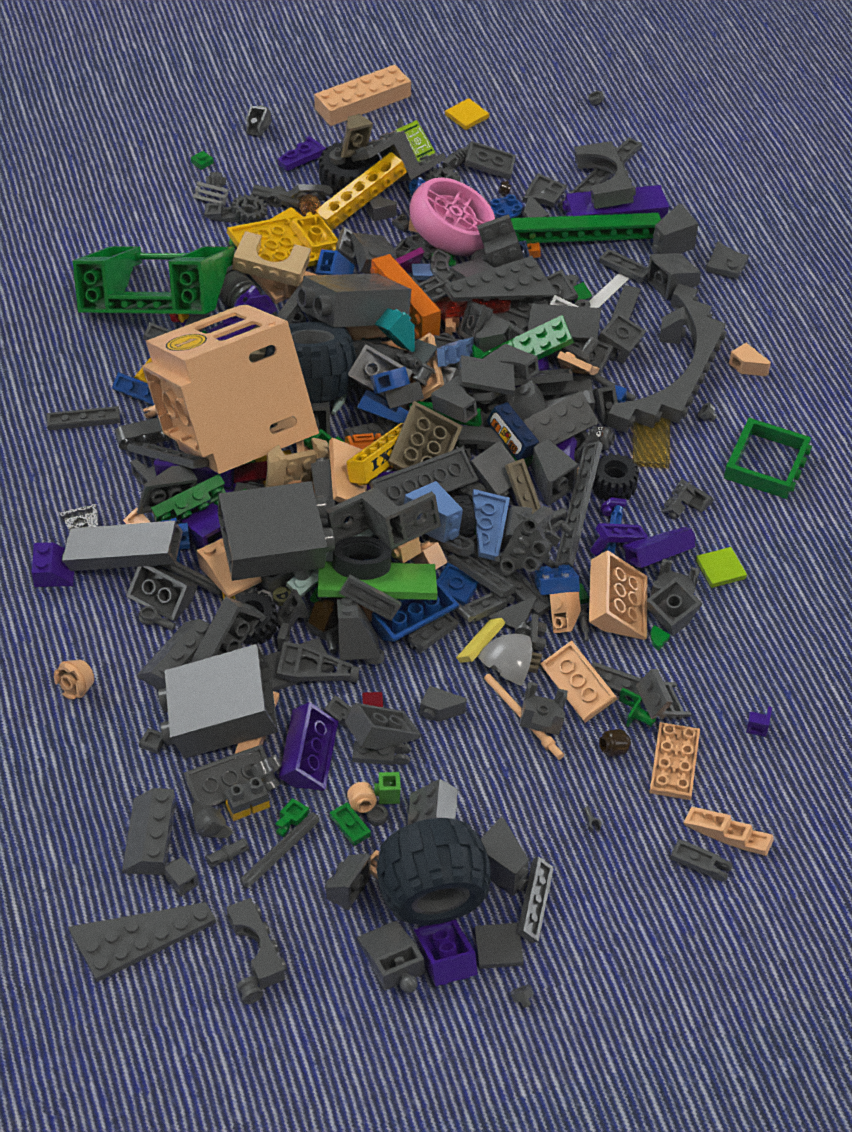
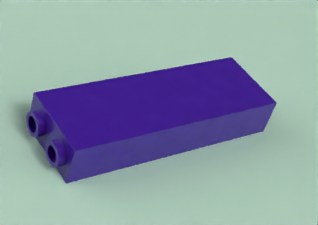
(647, 200)

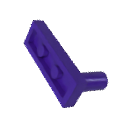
(616, 533)

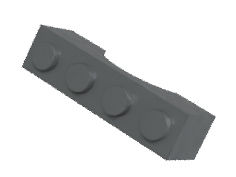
(247, 922)

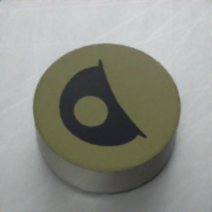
(280, 595)

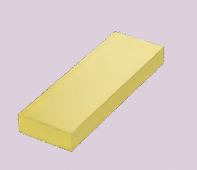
(480, 640)

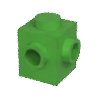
(388, 788)

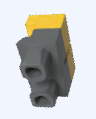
(246, 797)

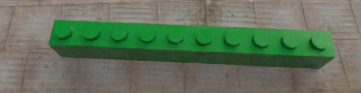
(585, 227)

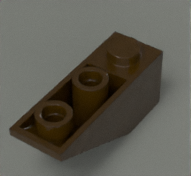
(325, 614)

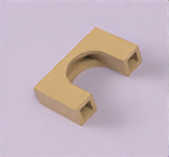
(287, 271)

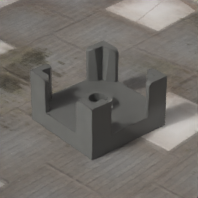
(622, 335)
(667, 575)
(541, 712)

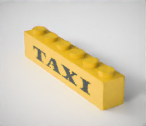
(373, 458)

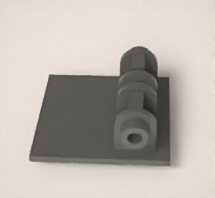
(422, 354)

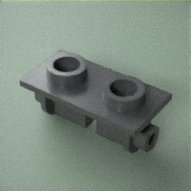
(682, 494)

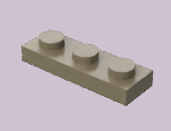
(522, 485)

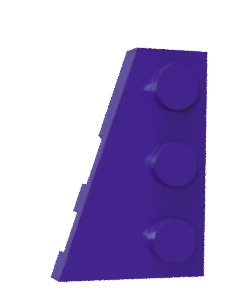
(302, 154)

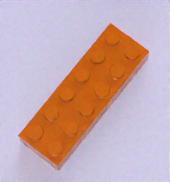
(423, 311)

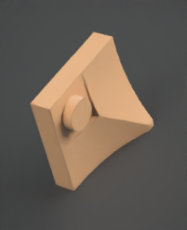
(568, 360)

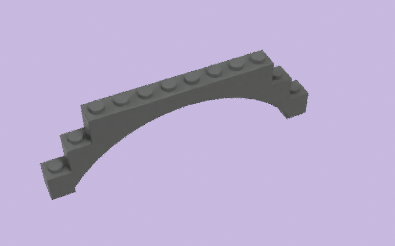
(674, 400)

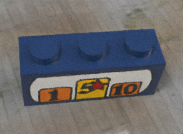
(512, 431)

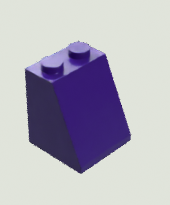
(204, 526)

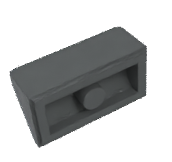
(700, 500)

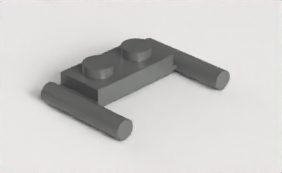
(483, 606)

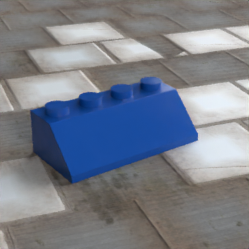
(413, 615)

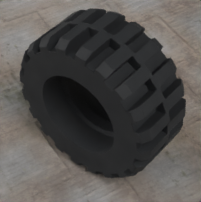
(339, 175)

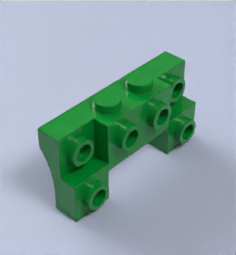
(189, 501)

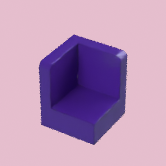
(759, 723)

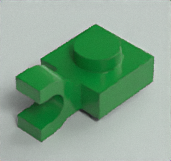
(293, 814)

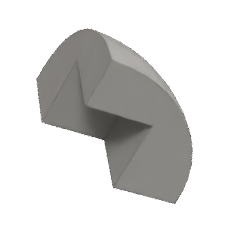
(509, 656)

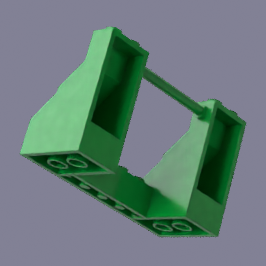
(193, 281)

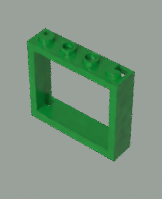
(760, 481)

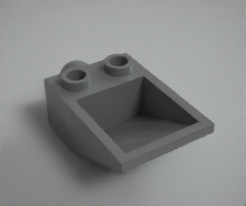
(393, 956)

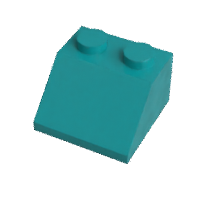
(398, 328)

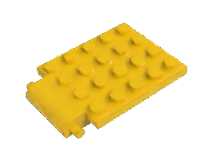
(283, 232)

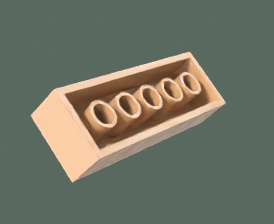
(362, 94)

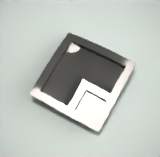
(545, 190)
(726, 261)

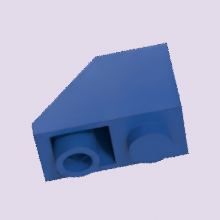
(390, 380)

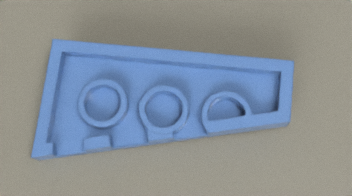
(490, 519)

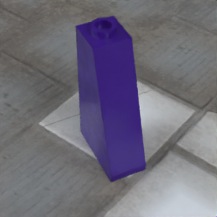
(660, 546)

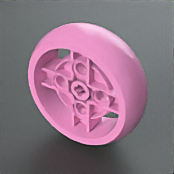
(448, 215)

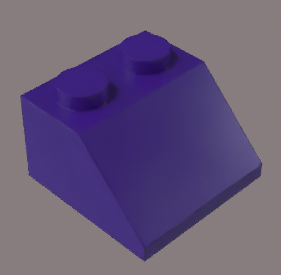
(48, 567)

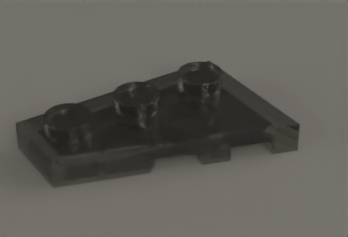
(81, 517)

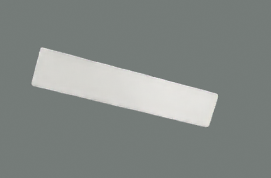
(608, 290)

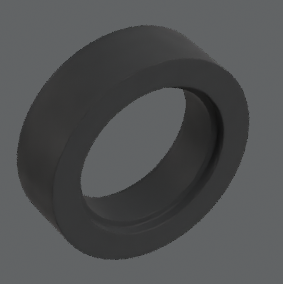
(362, 568)

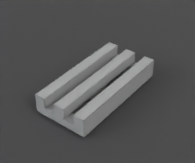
(198, 190)

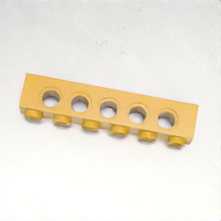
(361, 190)

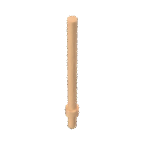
(547, 741)

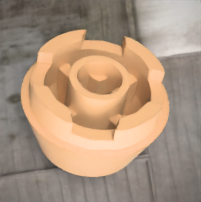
(74, 678)

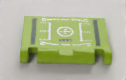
(417, 139)

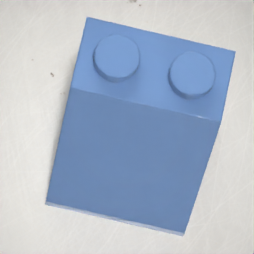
(449, 512)

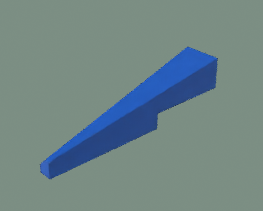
(378, 406)

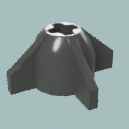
(209, 821)

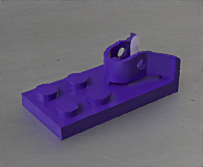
(255, 300)

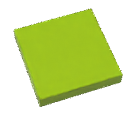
(721, 567)

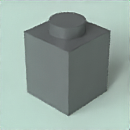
(181, 876)

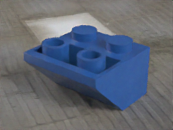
(333, 263)

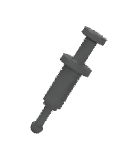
(583, 618)

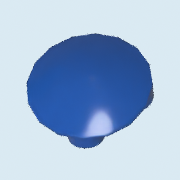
(506, 206)

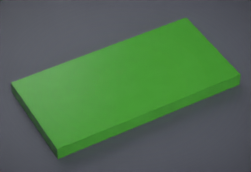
(401, 582)

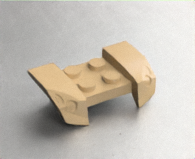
(294, 466)

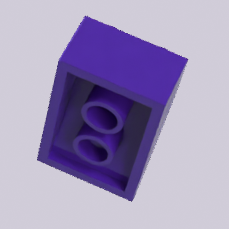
(446, 952)

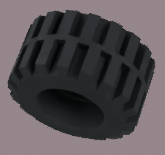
(625, 474)
(268, 608)

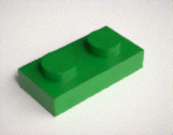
(350, 824)

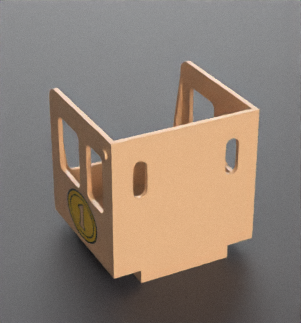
(222, 401)

